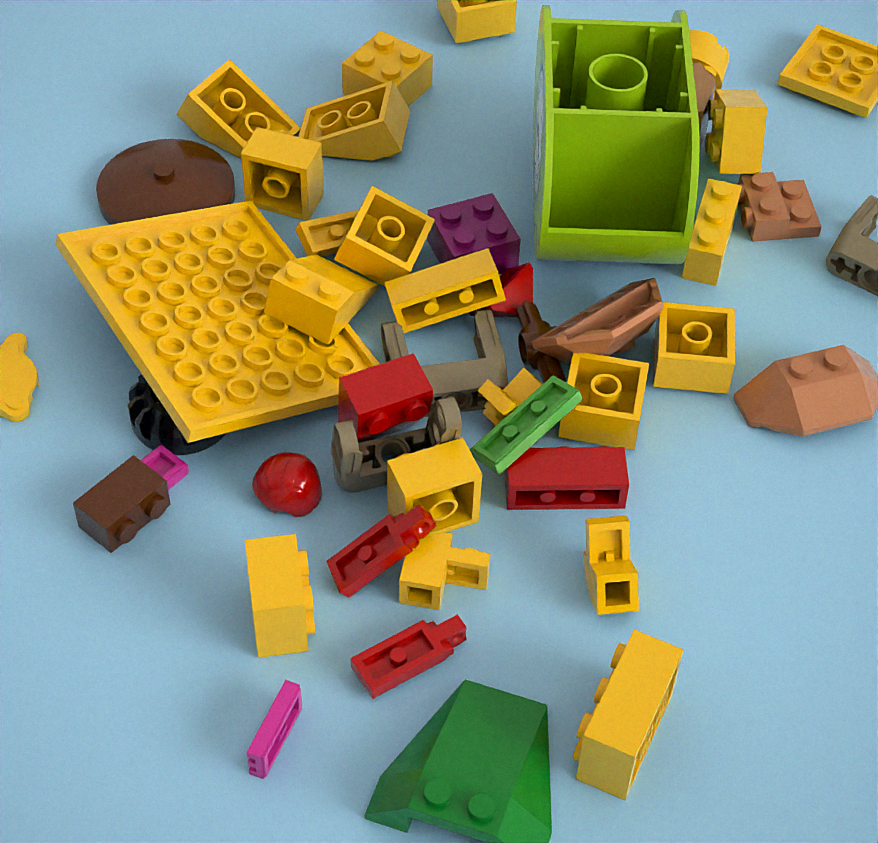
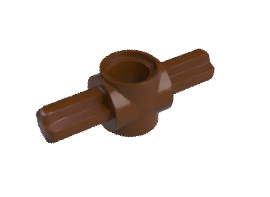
(533, 328)

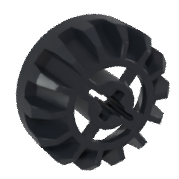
(155, 426)

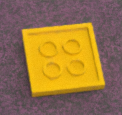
(835, 71)

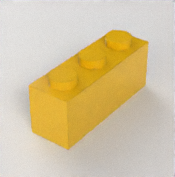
(711, 232)
(445, 290)

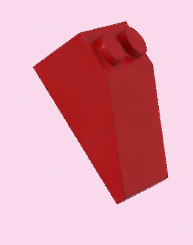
(385, 398)

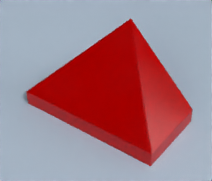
(517, 288)

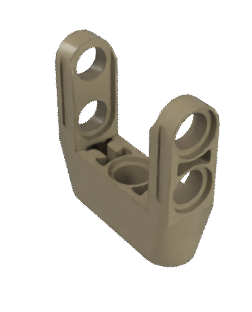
(853, 253)
(458, 378)
(351, 459)

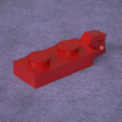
(379, 549)
(407, 654)

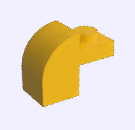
(504, 401)
(438, 563)
(608, 567)

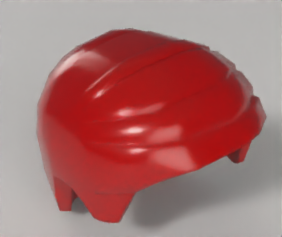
(288, 484)

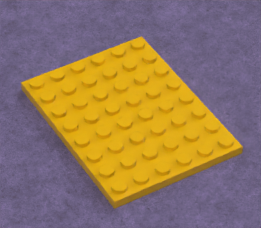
(190, 314)

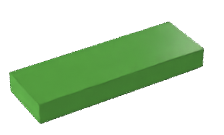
(526, 424)

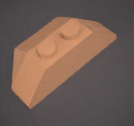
(606, 326)
(811, 393)

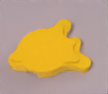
(17, 378)

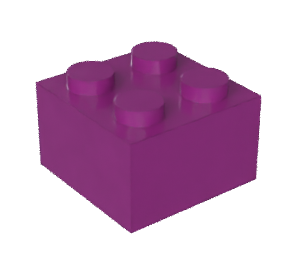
(472, 227)

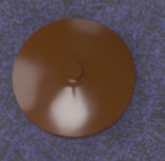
(163, 180)

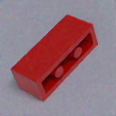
(568, 479)

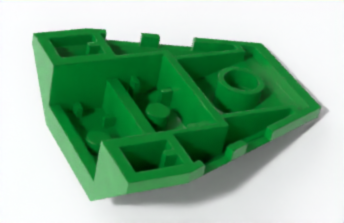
(473, 770)

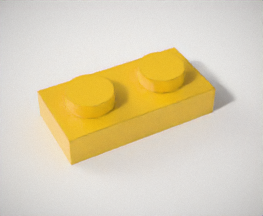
(324, 234)

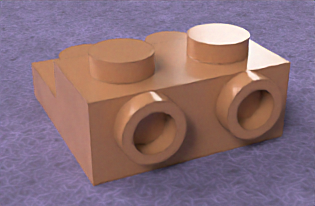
(776, 208)

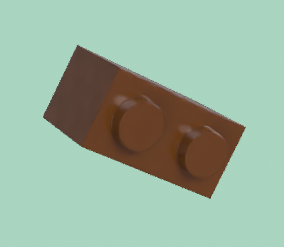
(122, 504)

